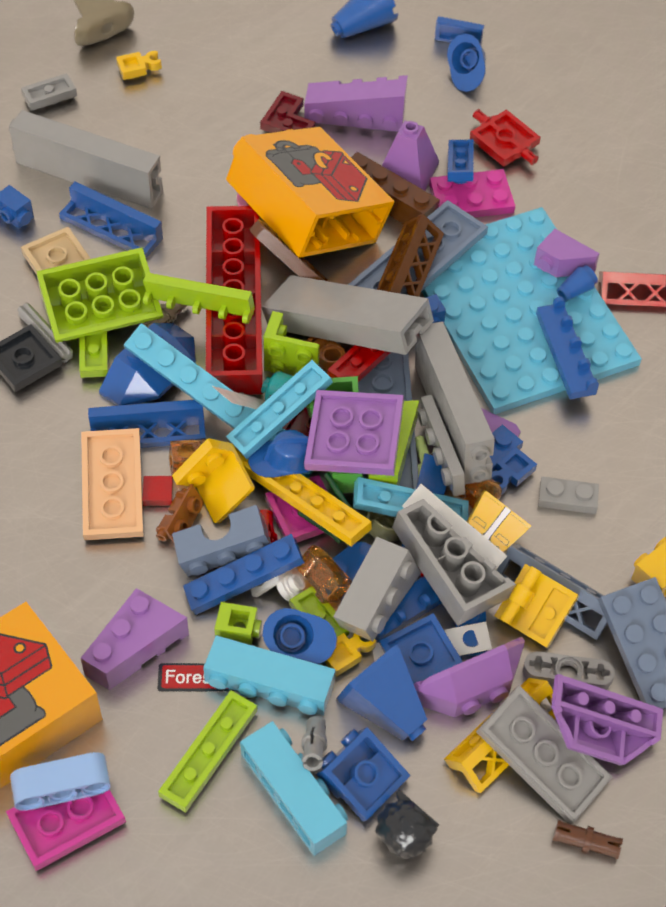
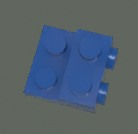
(362, 773)

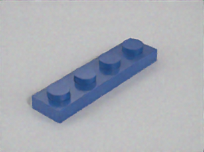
(243, 574)

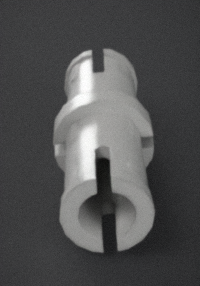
(314, 743)

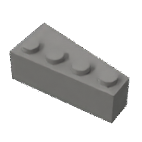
(452, 567)

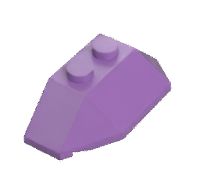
(472, 682)
(604, 721)

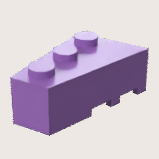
(131, 638)

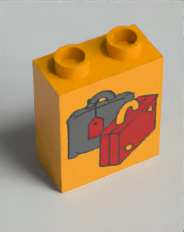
(308, 190)
(41, 694)

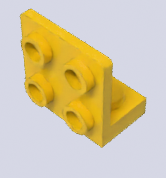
(218, 477)

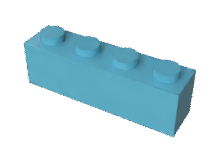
(269, 676)
(294, 788)

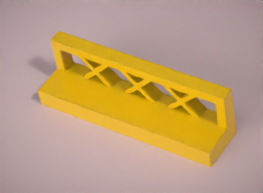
(475, 748)

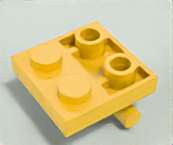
(537, 606)

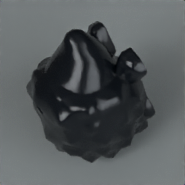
(405, 827)

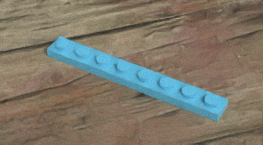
(187, 377)

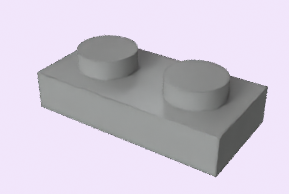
(49, 91)
(568, 495)

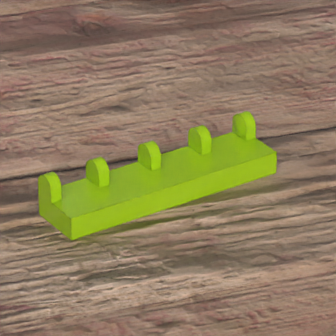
(199, 296)

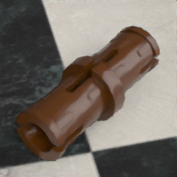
(588, 839)

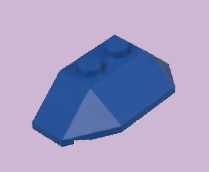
(136, 382)

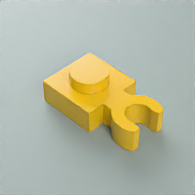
(135, 65)
(348, 652)

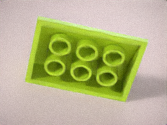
(97, 295)

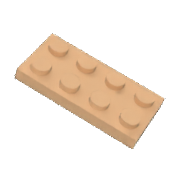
(111, 484)

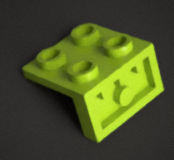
(286, 353)

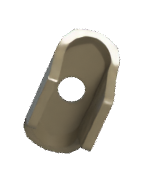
(101, 20)

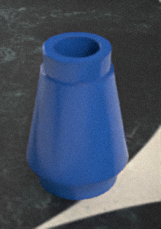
(577, 283)

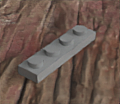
(443, 450)

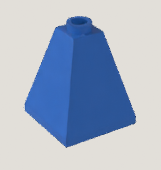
(387, 696)

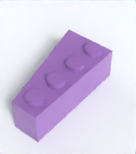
(358, 103)

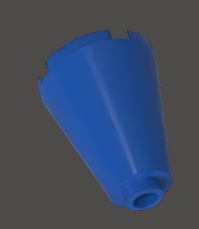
(362, 16)

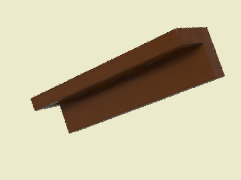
(406, 256)

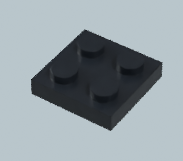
(26, 358)

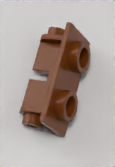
(184, 509)

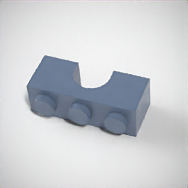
(199, 553)

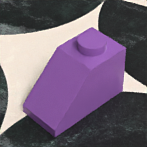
(562, 255)

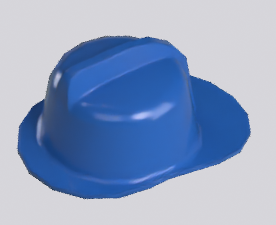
(466, 62)
(281, 455)
(299, 635)

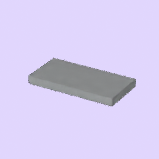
(538, 753)

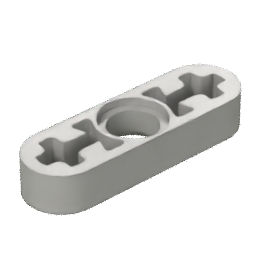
(579, 663)

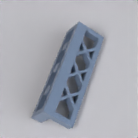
(587, 595)

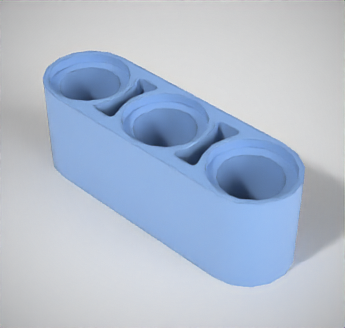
(60, 781)

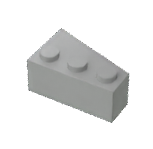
(377, 589)

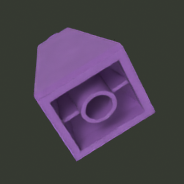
(412, 155)

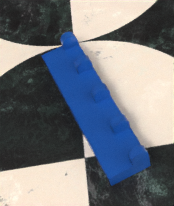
(567, 350)
(416, 603)

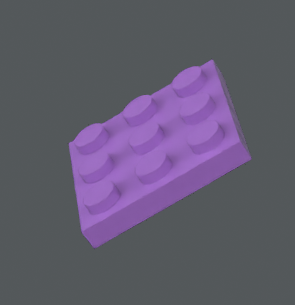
(354, 432)

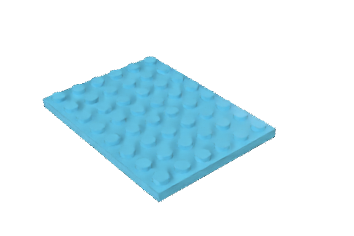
(494, 323)

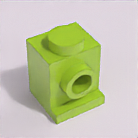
(238, 623)

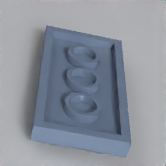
(639, 629)

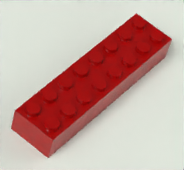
(234, 262)

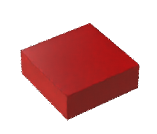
(157, 490)

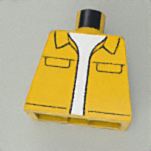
(496, 521)

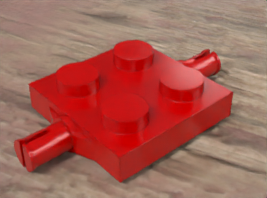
(505, 137)

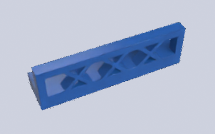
(117, 217)
(150, 417)

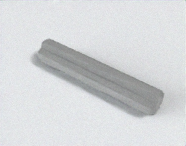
(31, 316)

